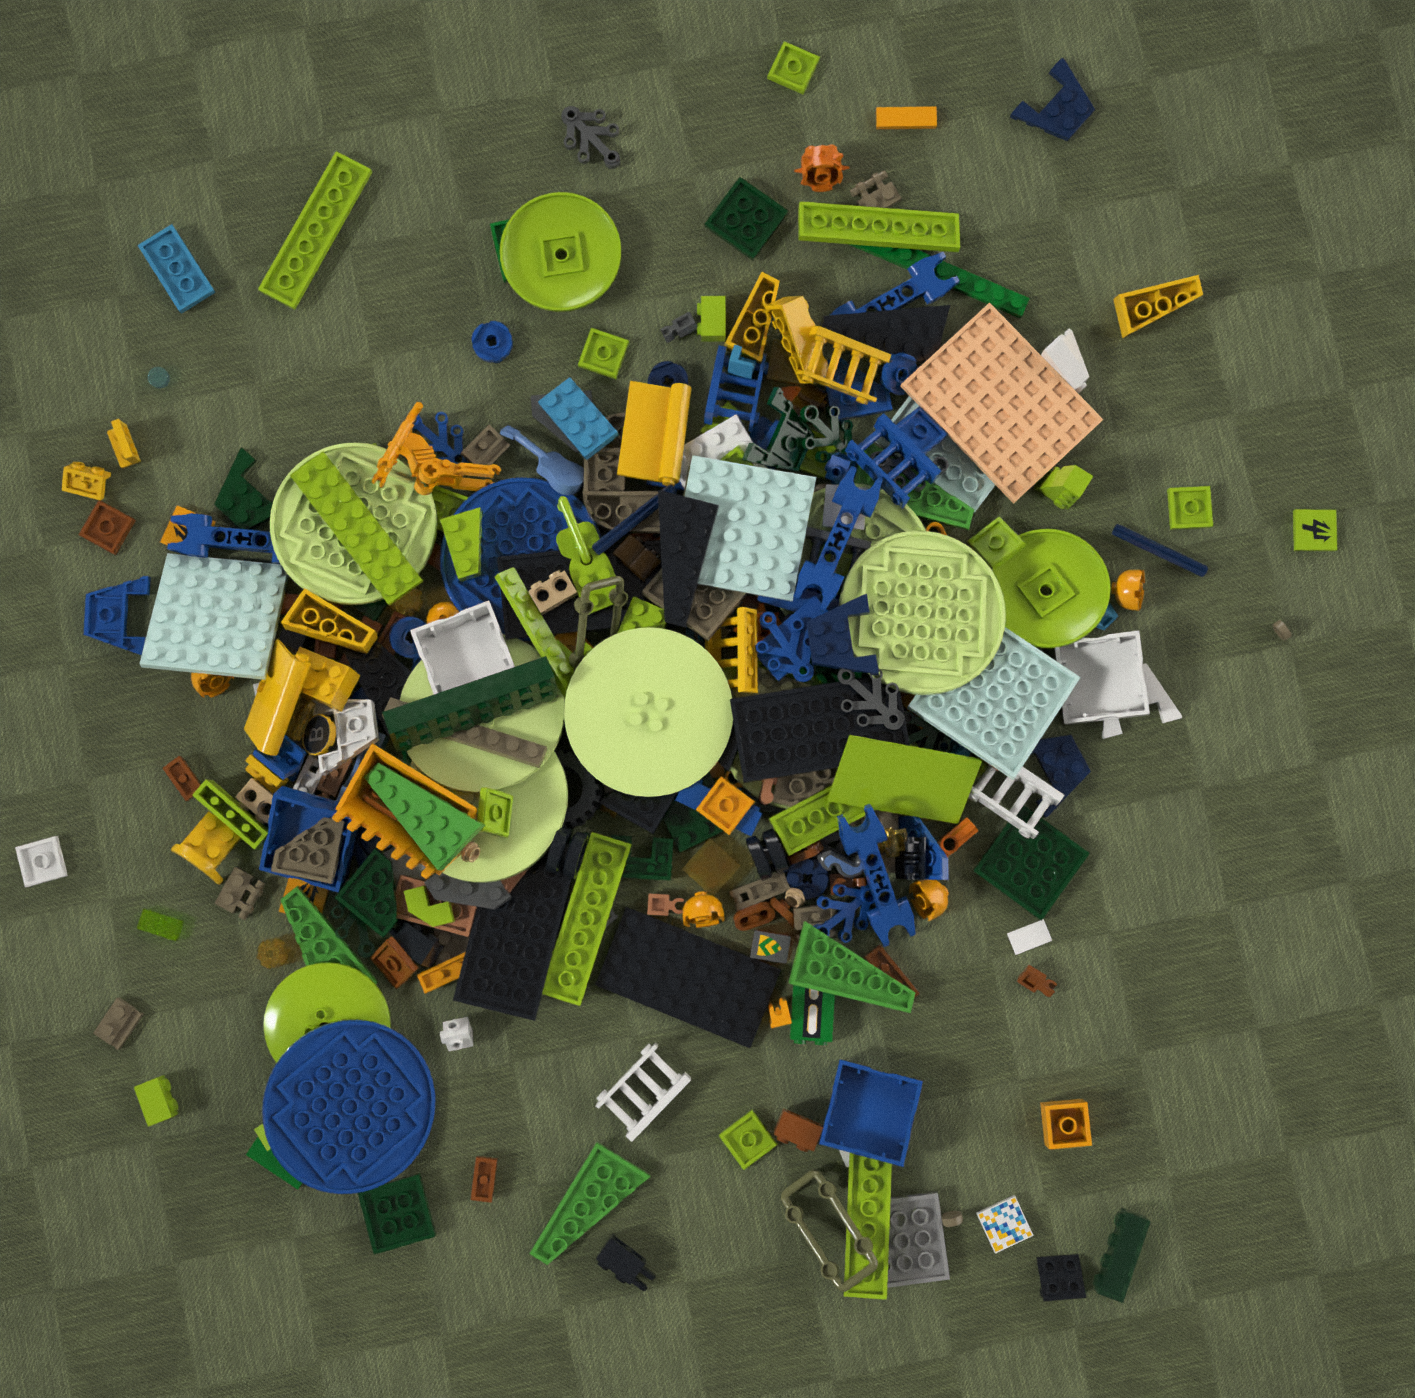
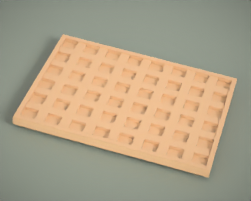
(1001, 402)

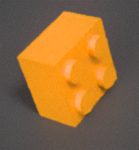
(1066, 1124)

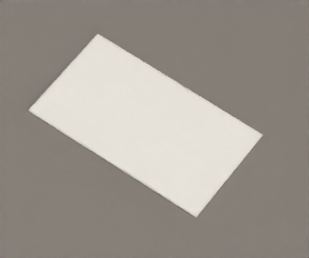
(1029, 937)

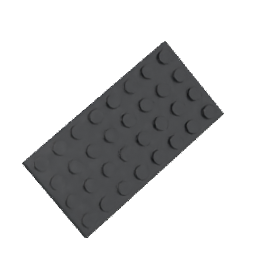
(564, 618)
(804, 728)
(514, 945)
(688, 977)

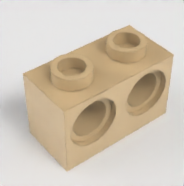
(555, 597)
(263, 798)

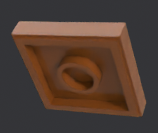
(107, 527)
(394, 962)

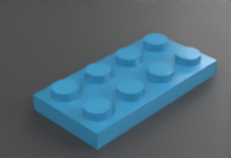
(176, 268)
(578, 418)

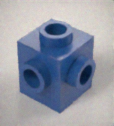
(838, 467)

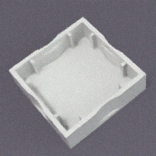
(462, 648)
(1110, 679)

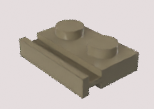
(485, 447)
(118, 1023)

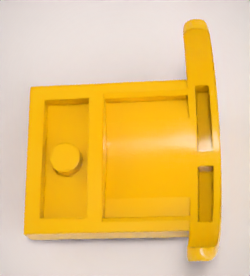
(208, 845)

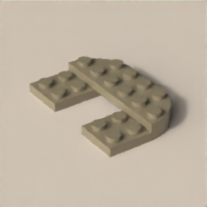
(605, 490)

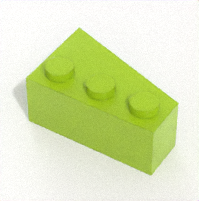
(1064, 485)
(463, 538)

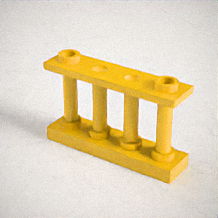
(858, 351)
(747, 656)

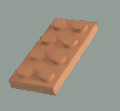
(463, 914)

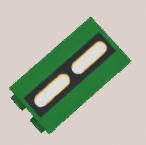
(811, 1016)

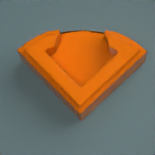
(791, 392)

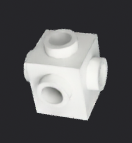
(457, 1034)

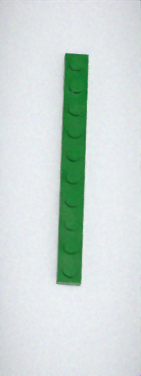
(969, 284)

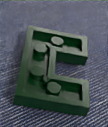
(657, 867)

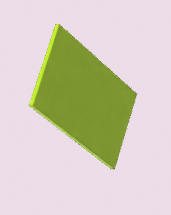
(904, 779)

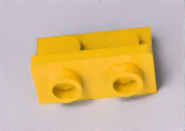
(123, 444)
(85, 480)
(264, 774)

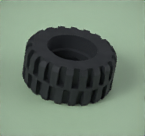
(591, 791)

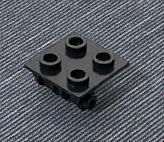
(912, 860)
(1060, 1277)

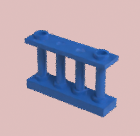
(716, 393)
(898, 442)

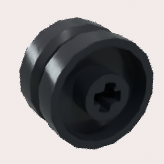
(567, 852)
(768, 854)

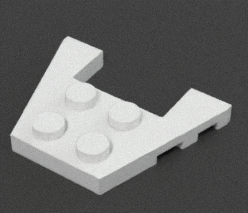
(1155, 694)
(354, 731)

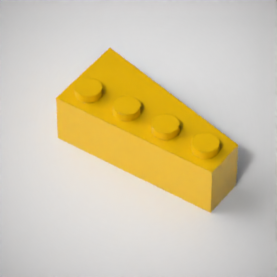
(1149, 304)
(754, 321)
(795, 324)
(325, 622)

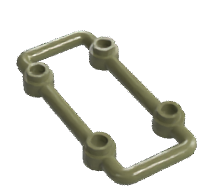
(585, 607)
(862, 1245)

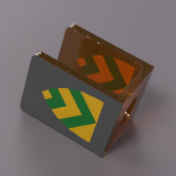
(770, 946)

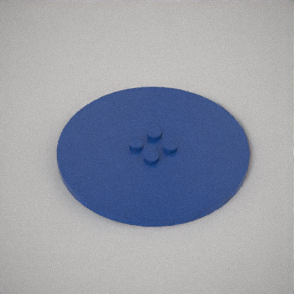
(516, 520)
(348, 1106)

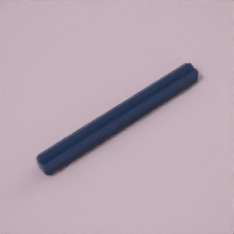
(630, 522)
(1159, 550)

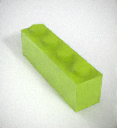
(231, 813)

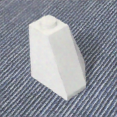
(1067, 360)

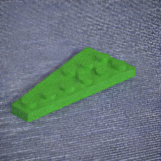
(930, 503)
(429, 820)
(317, 935)
(836, 970)
(593, 1193)

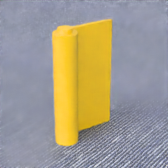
(654, 432)
(276, 699)

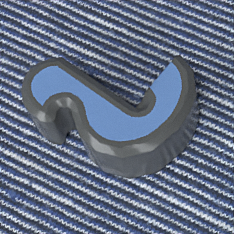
(845, 865)

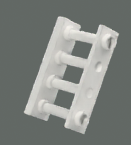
(1032, 784)
(662, 1095)

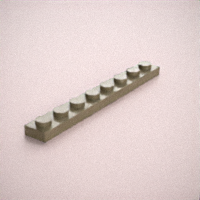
(493, 742)

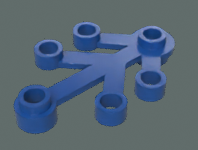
(440, 443)
(787, 649)
(847, 910)

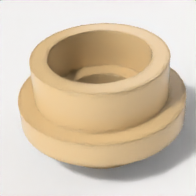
(470, 852)
(794, 897)

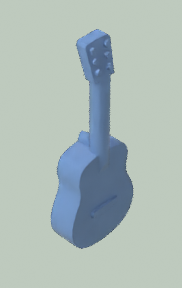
(561, 473)

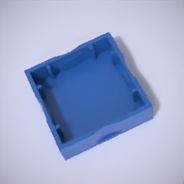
(292, 814)
(871, 1113)

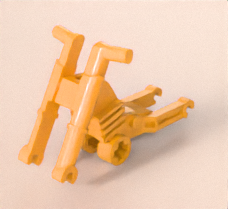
(425, 464)

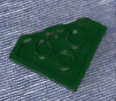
(372, 893)

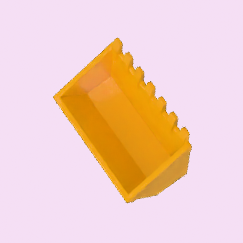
(381, 825)

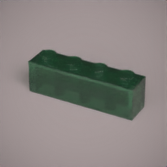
(1121, 1255)

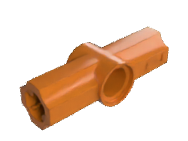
(959, 834)

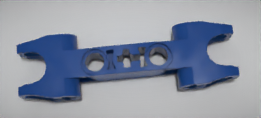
(922, 283)
(853, 503)
(203, 535)
(864, 841)

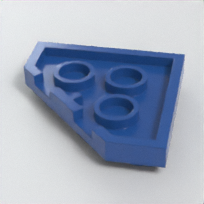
(847, 404)
(936, 859)

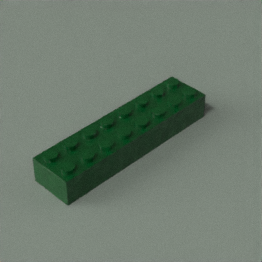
(471, 704)

